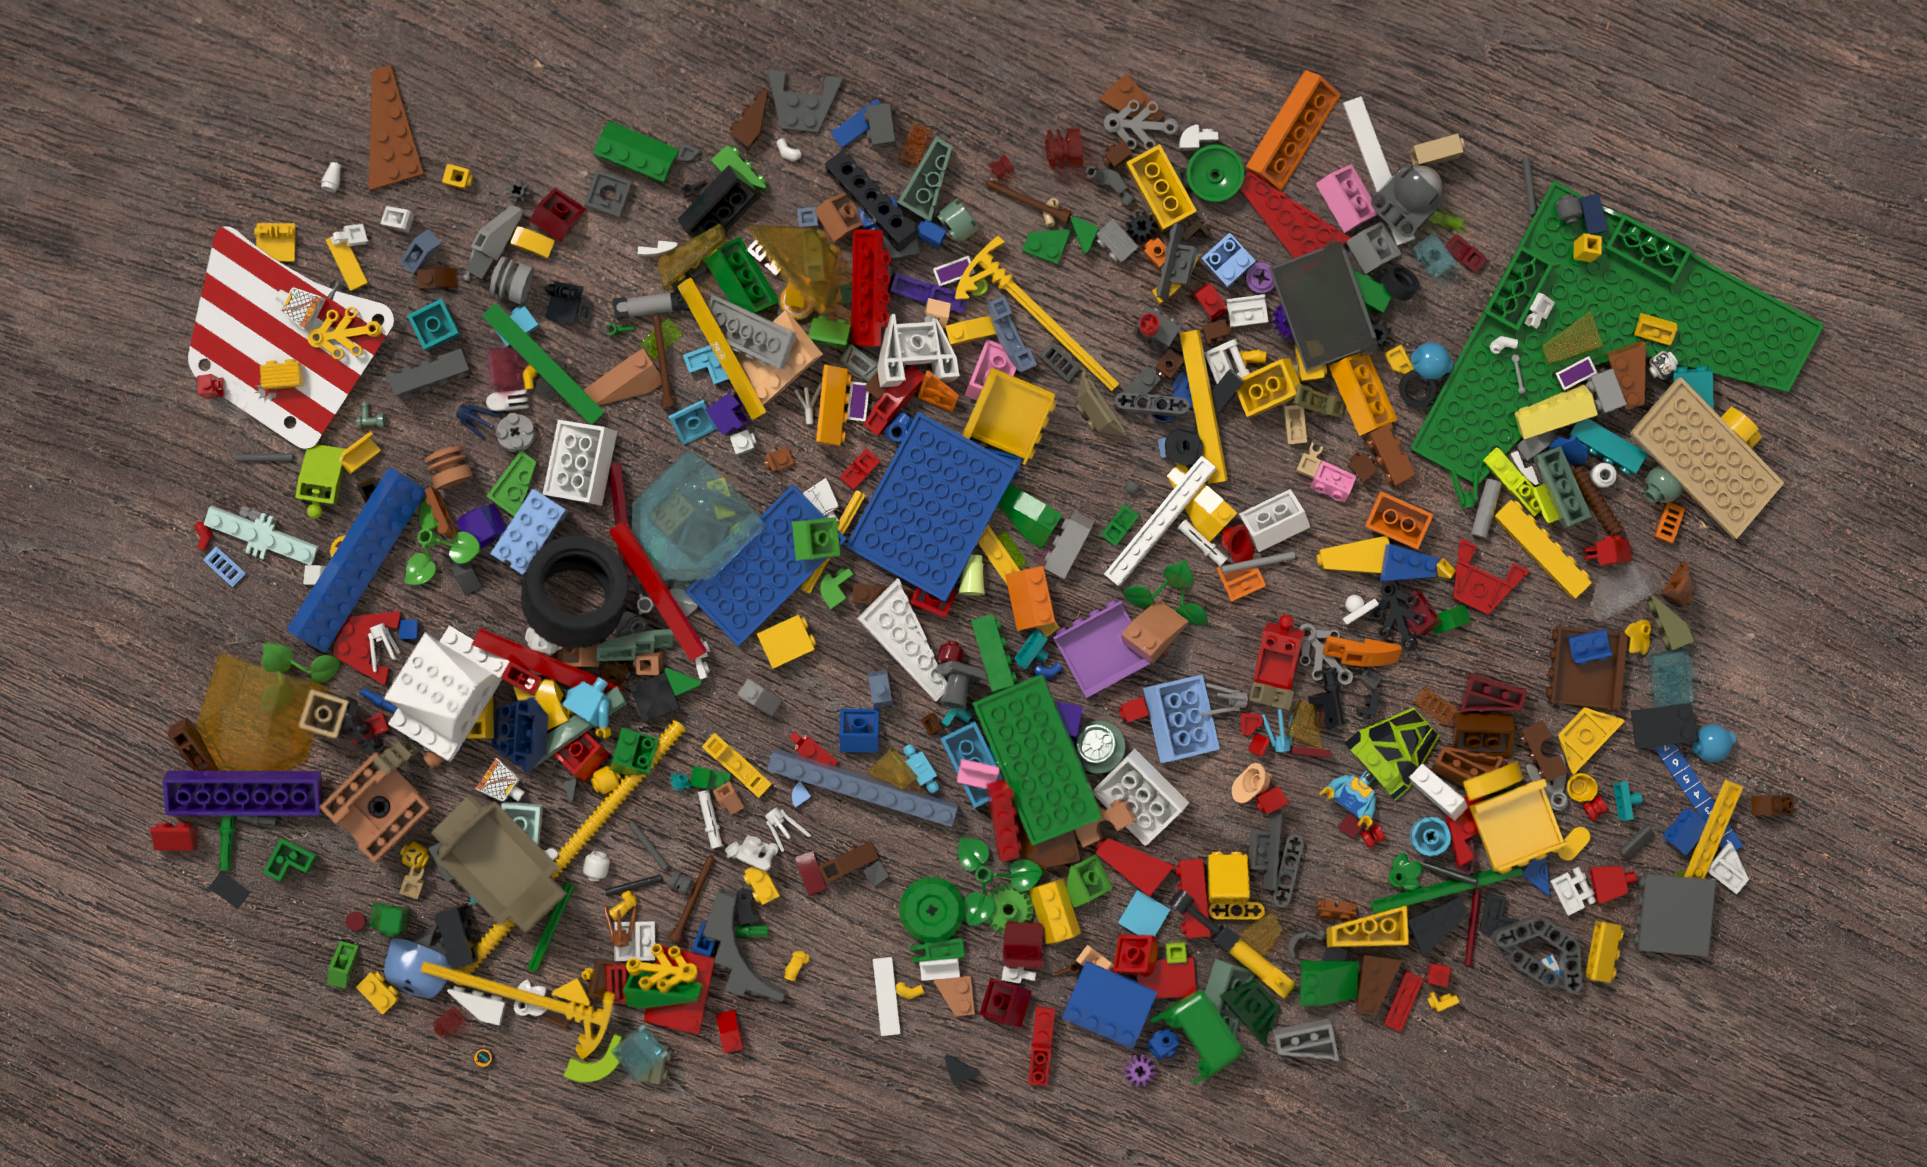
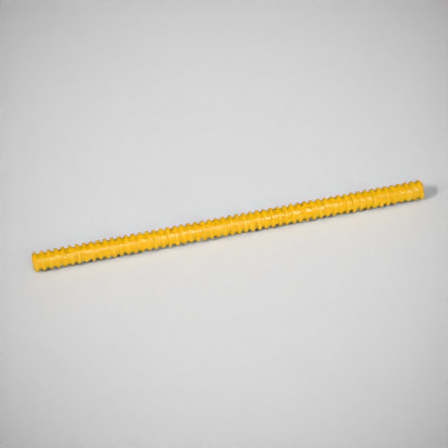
(581, 837)

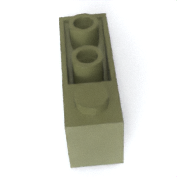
(1674, 629)

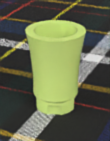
(972, 577)

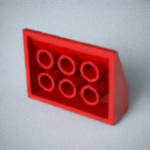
(687, 1015)

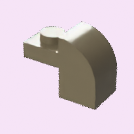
(1271, 696)

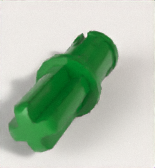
(751, 931)

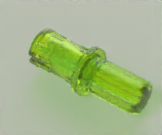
(1446, 220)

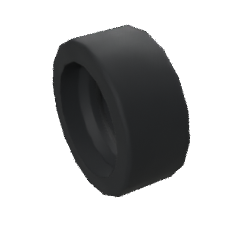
(1408, 285)
(1416, 402)

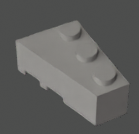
(1068, 544)
(1307, 1039)

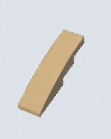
(1294, 420)

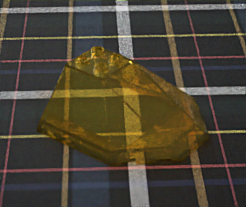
(804, 261)
(254, 717)

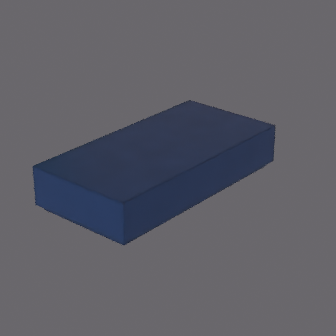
(1593, 214)

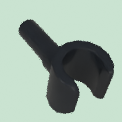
(690, 188)

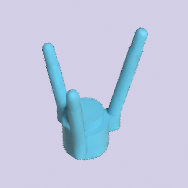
(1281, 743)

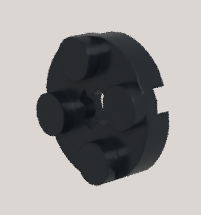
(1191, 439)
(348, 715)

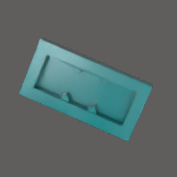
(1032, 649)
(964, 714)
(1625, 800)

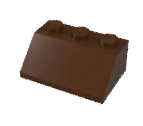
(1484, 733)

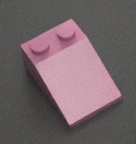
(991, 356)

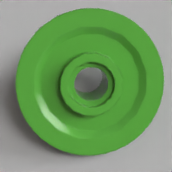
(1020, 900)

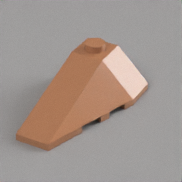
(628, 379)

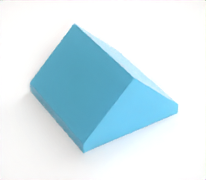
(692, 422)

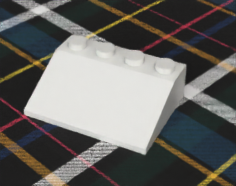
(580, 462)
(1147, 792)

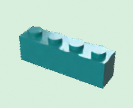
(1608, 445)

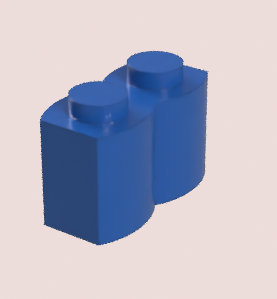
(931, 233)

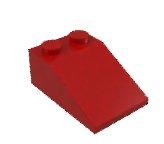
(582, 755)

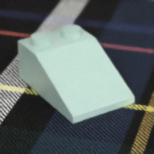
(527, 817)

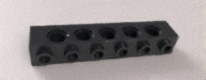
(899, 236)

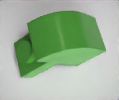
(829, 587)

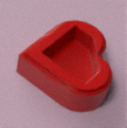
(1250, 722)

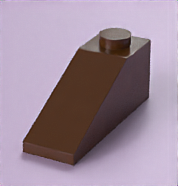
(869, 593)
(191, 746)

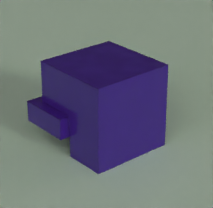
(727, 414)
(483, 524)
(1071, 717)

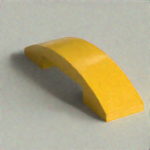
(736, 765)
(1493, 780)

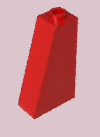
(1139, 868)

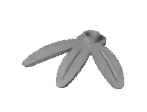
(1552, 792)

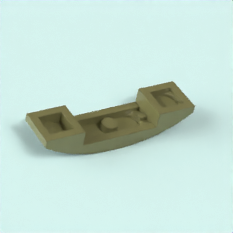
(1319, 402)

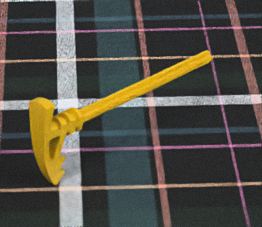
(1005, 282)
(588, 1040)

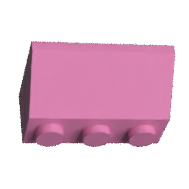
(1347, 198)

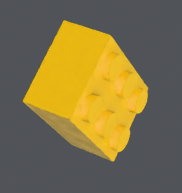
(1268, 387)

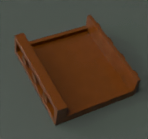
(1589, 684)

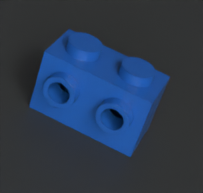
(1685, 831)

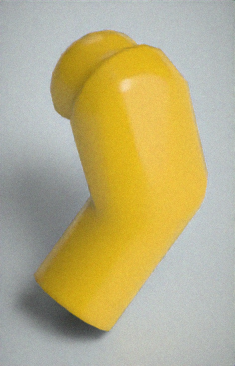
(528, 375)

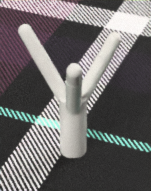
(809, 405)

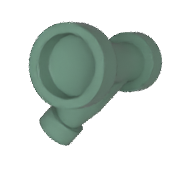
(364, 420)

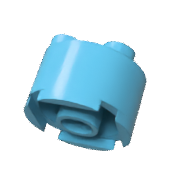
(1419, 839)

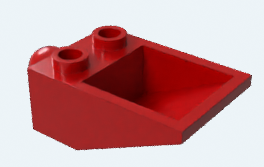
(1279, 654)

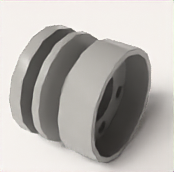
(514, 281)

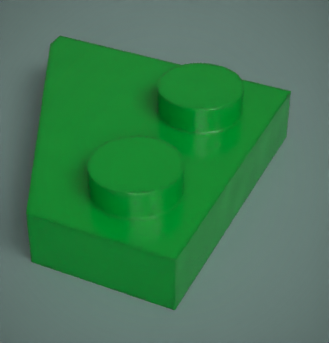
(1046, 244)

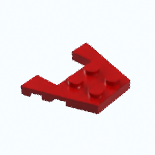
(1478, 587)
(353, 642)
(1462, 829)

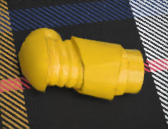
(1254, 356)
(625, 905)
(795, 965)

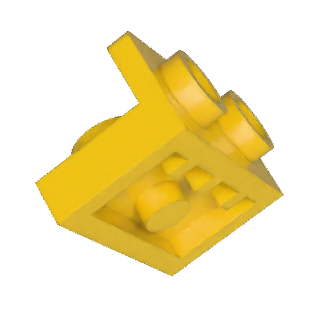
(378, 992)

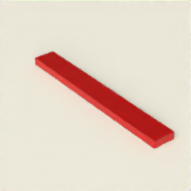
(657, 591)
(534, 660)

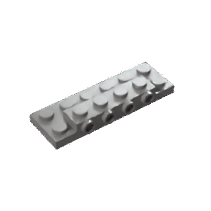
(752, 333)

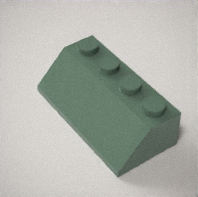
(1562, 487)
(1222, 979)

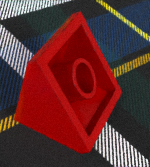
(931, 603)

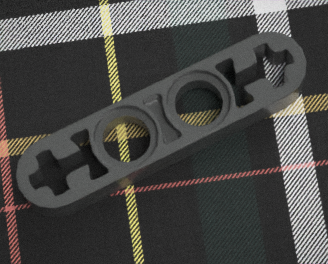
(1152, 402)
(1291, 871)

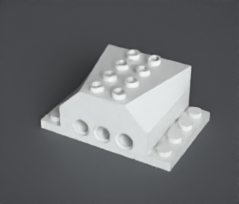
(444, 691)

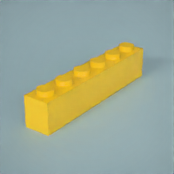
(1542, 549)

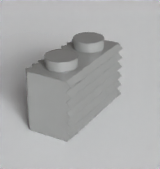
(1116, 241)

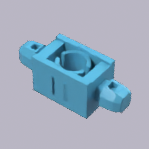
(921, 767)

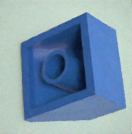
(859, 730)

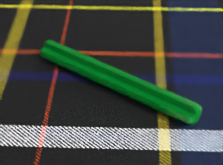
(550, 929)

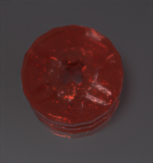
(1064, 148)

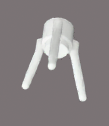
(380, 633)
(775, 818)

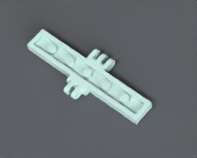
(261, 535)

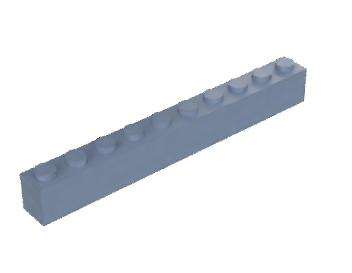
(862, 787)

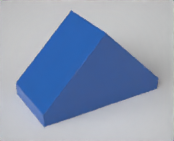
(702, 944)

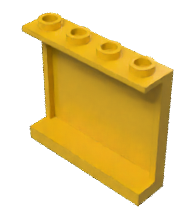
(1010, 414)
(1518, 826)

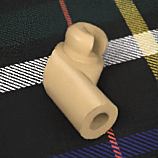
(1049, 219)

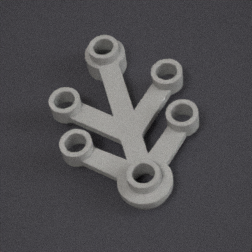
(1137, 124)
(1314, 634)

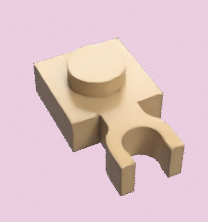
(1309, 463)
(412, 884)

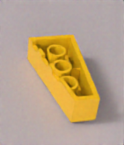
(1381, 929)

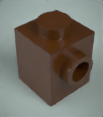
(1168, 365)
(1362, 466)

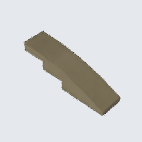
(396, 756)

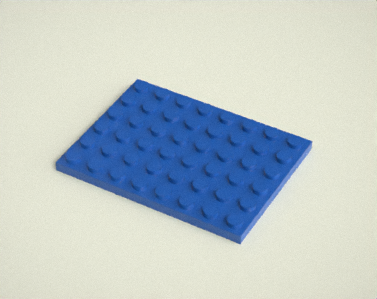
(932, 506)

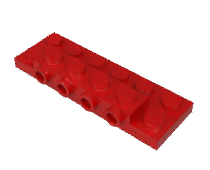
(869, 287)

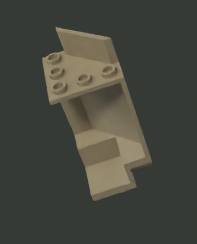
(498, 863)

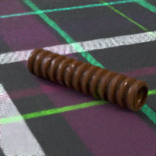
(1597, 502)

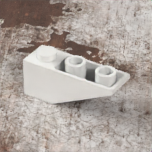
(482, 1007)

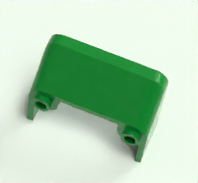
(1205, 1030)

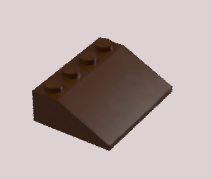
(1048, 853)

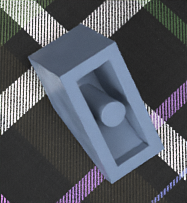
(420, 251)

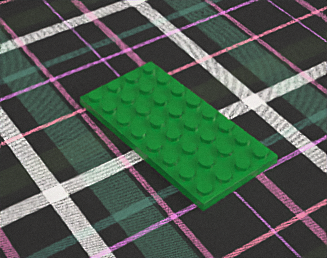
(1038, 759)

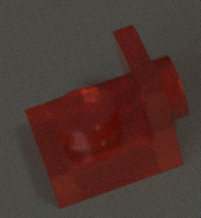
(448, 1022)

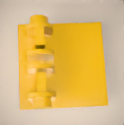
(276, 240)

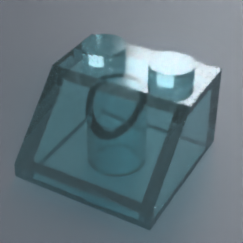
(639, 1052)

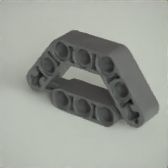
(1542, 970)

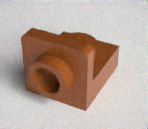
(779, 460)

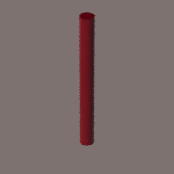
(1472, 927)

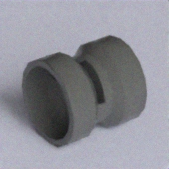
(679, 882)

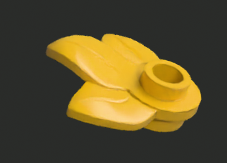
(1639, 636)

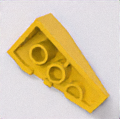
(1206, 509)

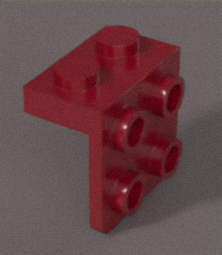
(1022, 945)

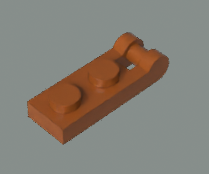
(441, 514)

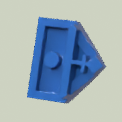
(1573, 450)

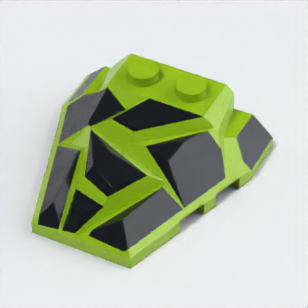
(1394, 749)

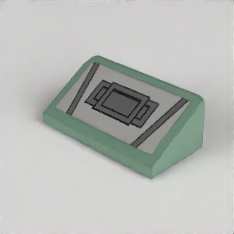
(859, 363)

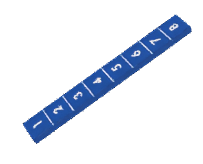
(1693, 788)

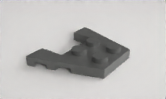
(802, 110)

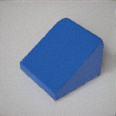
(409, 629)

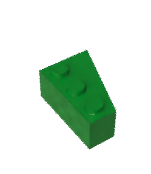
(389, 918)

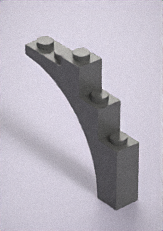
(729, 955)

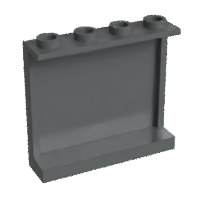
(1674, 914)

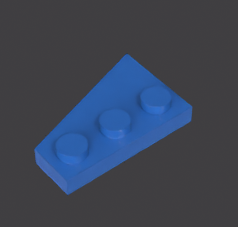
(1407, 564)

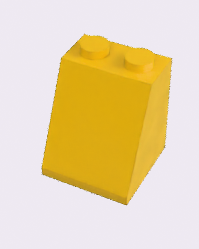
(1227, 878)

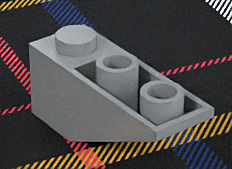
(496, 233)

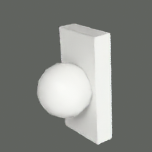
(1357, 608)

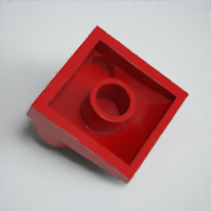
(1136, 954)

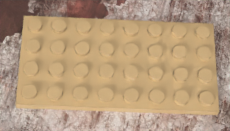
(1707, 458)

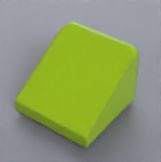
(1176, 952)

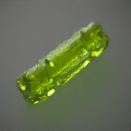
(1011, 548)

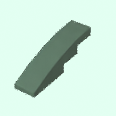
(638, 643)

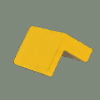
(359, 453)

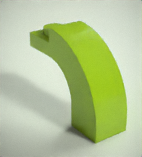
(588, 1072)

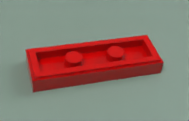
(1403, 1001)

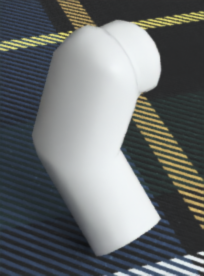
(1502, 342)

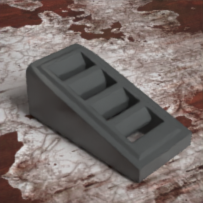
(1047, 351)

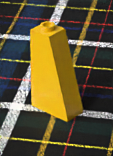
(1359, 556)

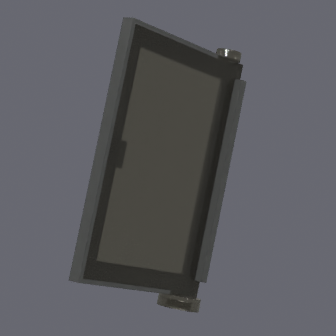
(1324, 306)

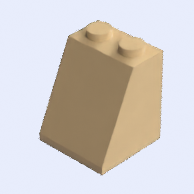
(323, 714)

